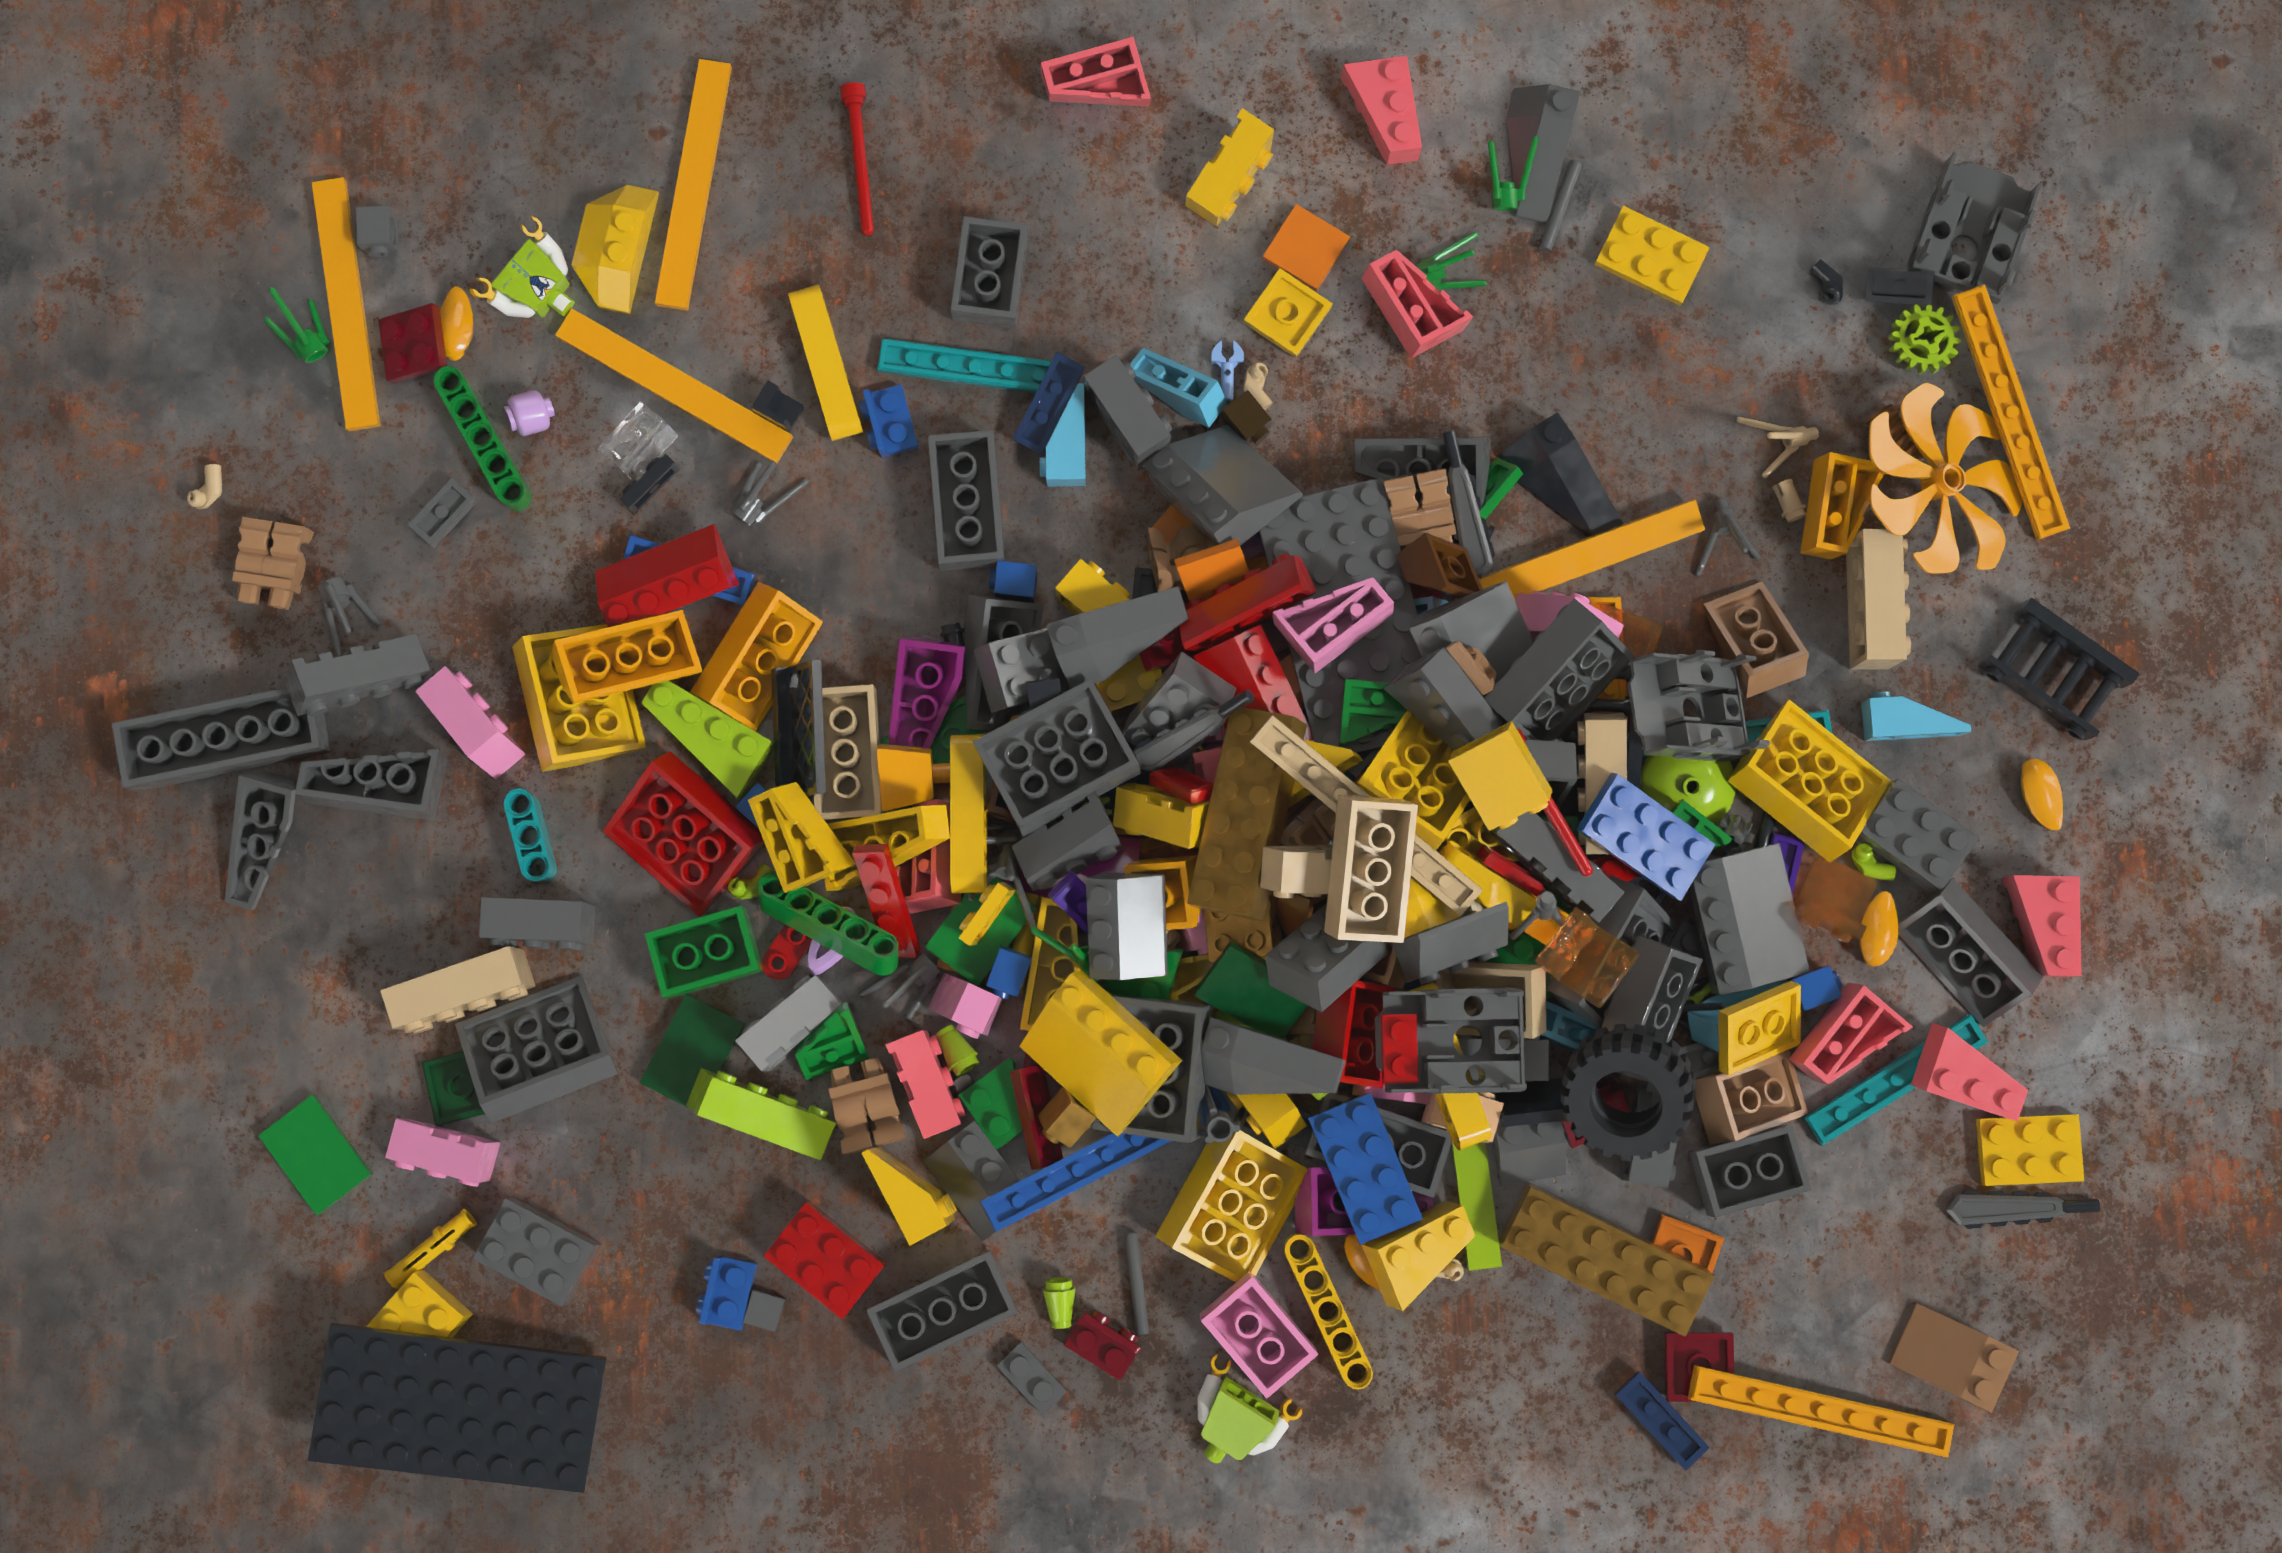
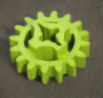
(1921, 352)

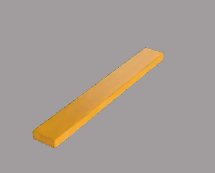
(693, 185)
(346, 304)
(674, 386)
(2010, 412)
(1600, 550)
(1820, 1411)

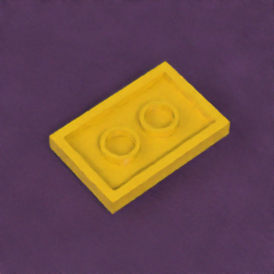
(1651, 256)
(1759, 1027)
(2030, 1150)

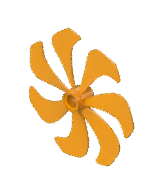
(1941, 479)

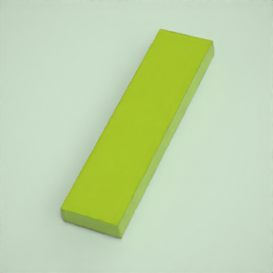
(1476, 1196)

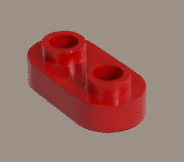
(788, 950)

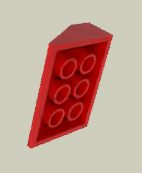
(684, 832)

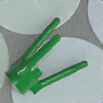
(1504, 194)
(1434, 267)
(308, 345)

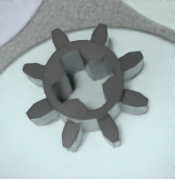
(1739, 830)

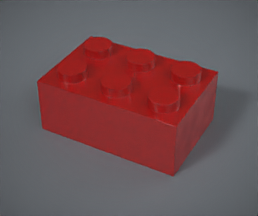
(1348, 1032)
(825, 1259)

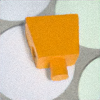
(908, 775)

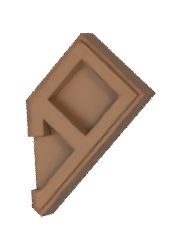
(1474, 666)

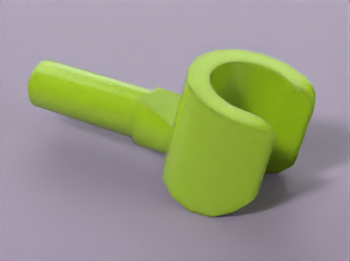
(1699, 995)

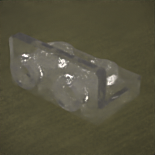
(637, 441)

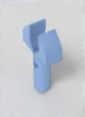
(1227, 368)

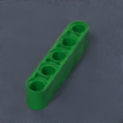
(472, 427)
(834, 936)

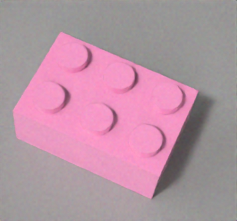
(1258, 1334)

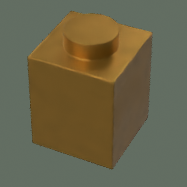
(1065, 1119)

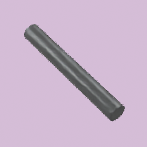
(1560, 206)
(1136, 1283)

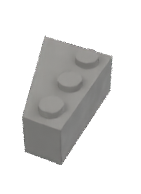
(788, 1023)

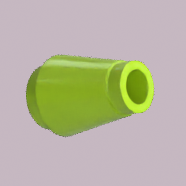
(956, 1051)
(1059, 1300)

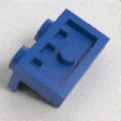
(890, 421)
(727, 1292)

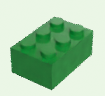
(704, 952)

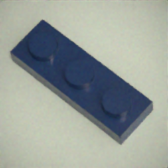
(1049, 403)
(1661, 1420)

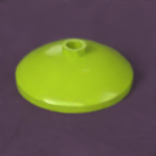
(1667, 778)

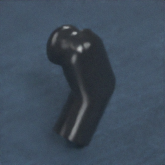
(1831, 282)

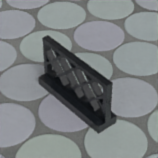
(799, 727)

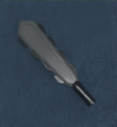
(1465, 506)
(1175, 742)
(1997, 1208)

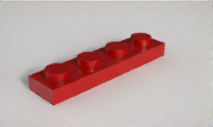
(886, 896)

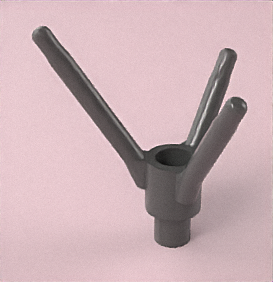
(1725, 524)
(1006, 869)
(1544, 909)

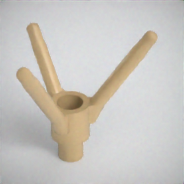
(1791, 438)

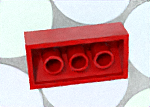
(665, 578)
(1246, 603)
(1251, 664)

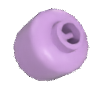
(528, 413)

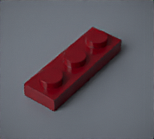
(1031, 1098)

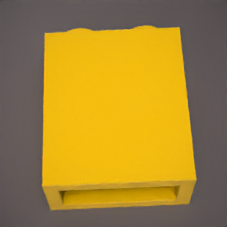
(1501, 777)

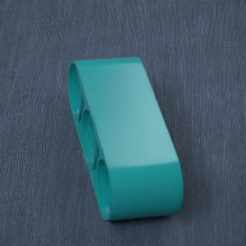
(519, 824)

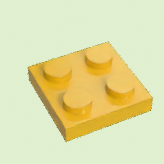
(1287, 313)
(978, 922)

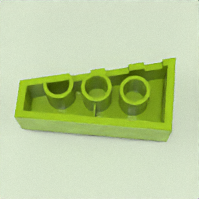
(717, 740)
(760, 1114)

